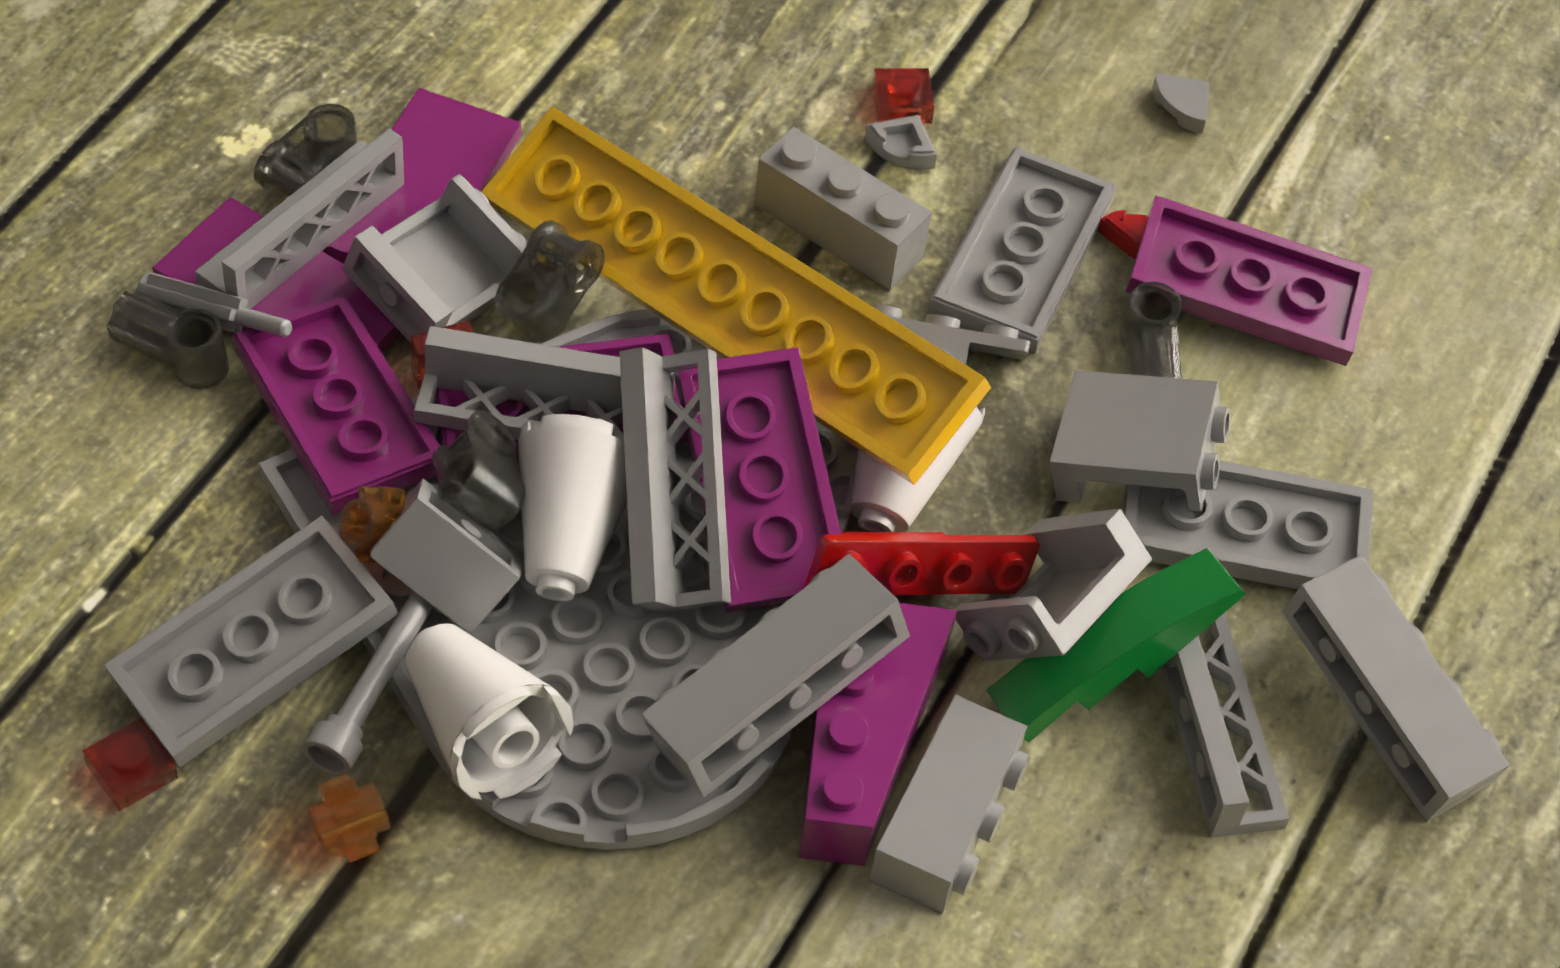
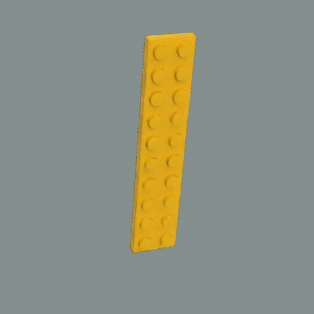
(741, 293)

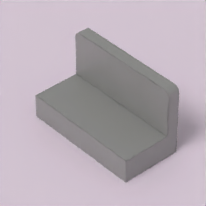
(448, 558)

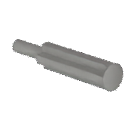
(228, 308)

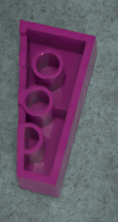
(865, 740)

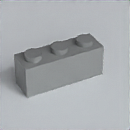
(841, 208)
(951, 805)

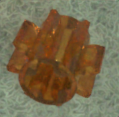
(369, 517)
(348, 817)

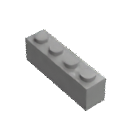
(776, 674)
(1395, 687)

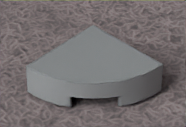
(1183, 99)
(902, 142)

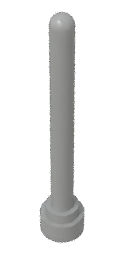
(336, 742)

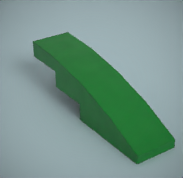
(1134, 633)

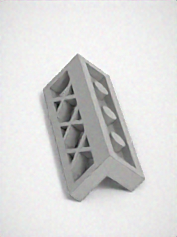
(307, 221)
(505, 369)
(653, 485)
(1206, 739)

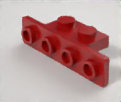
(933, 561)

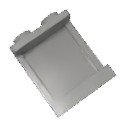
(438, 262)
(1139, 434)
(1083, 571)

